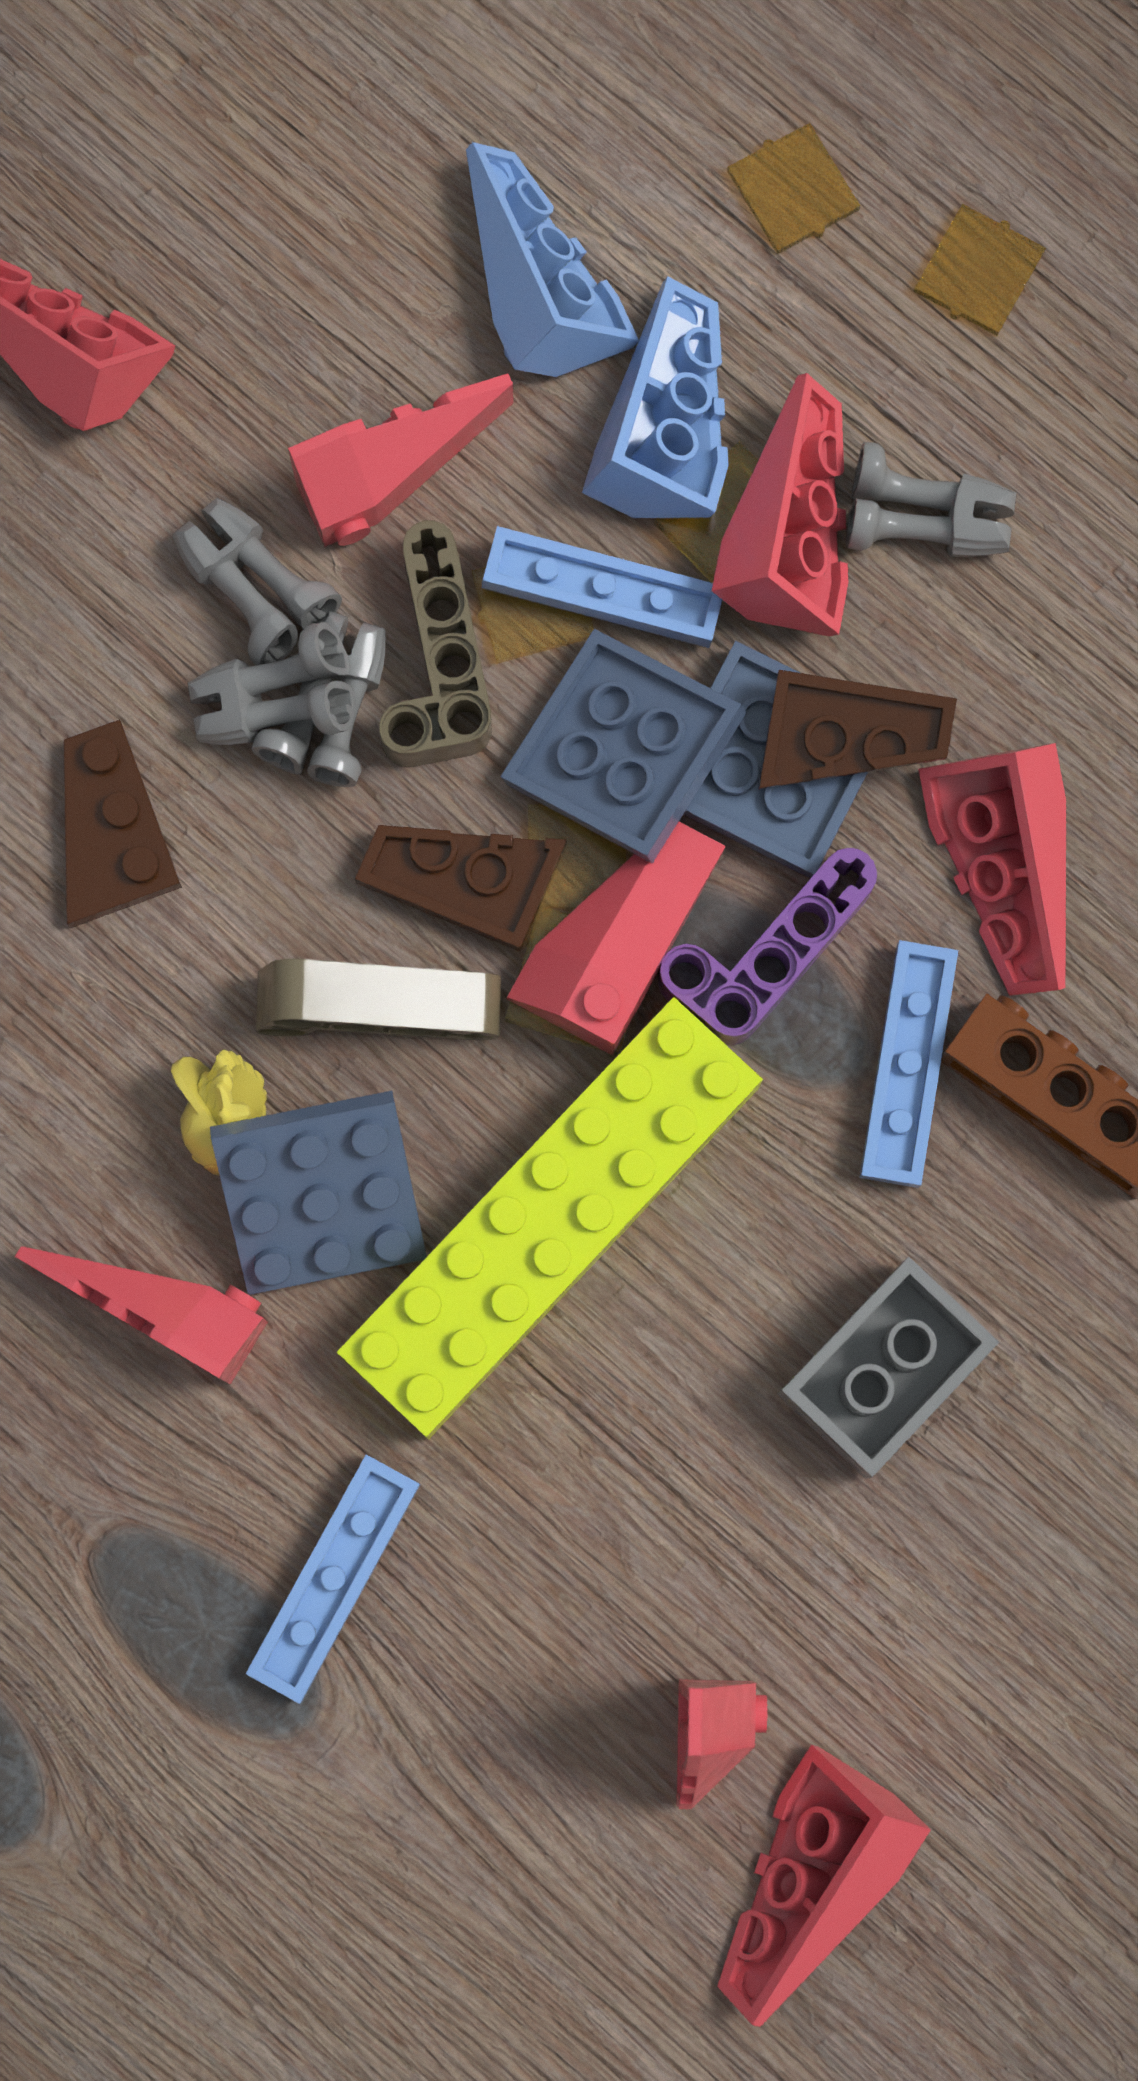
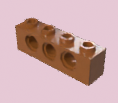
(1027, 1093)

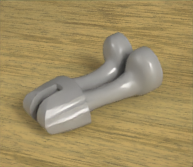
(962, 500)
(271, 631)
(240, 690)
(332, 758)

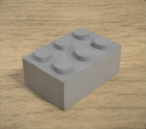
(888, 1368)

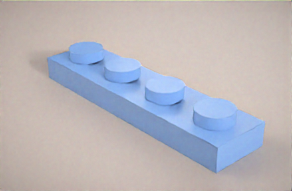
(602, 587)
(909, 1064)
(333, 1579)

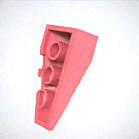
(72, 356)
(362, 474)
(782, 539)
(1008, 842)
(611, 946)
(182, 1315)
(714, 1733)
(829, 1865)

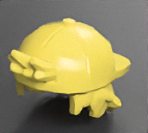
(216, 1097)

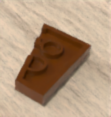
(850, 728)
(110, 829)
(464, 879)

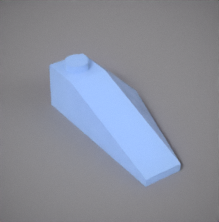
(538, 288)
(664, 429)

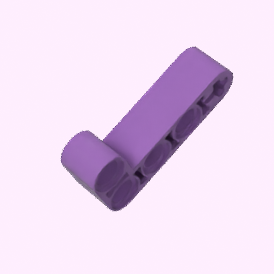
(778, 941)

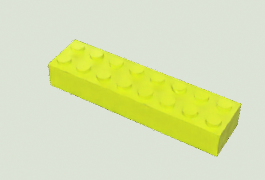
(550, 1218)

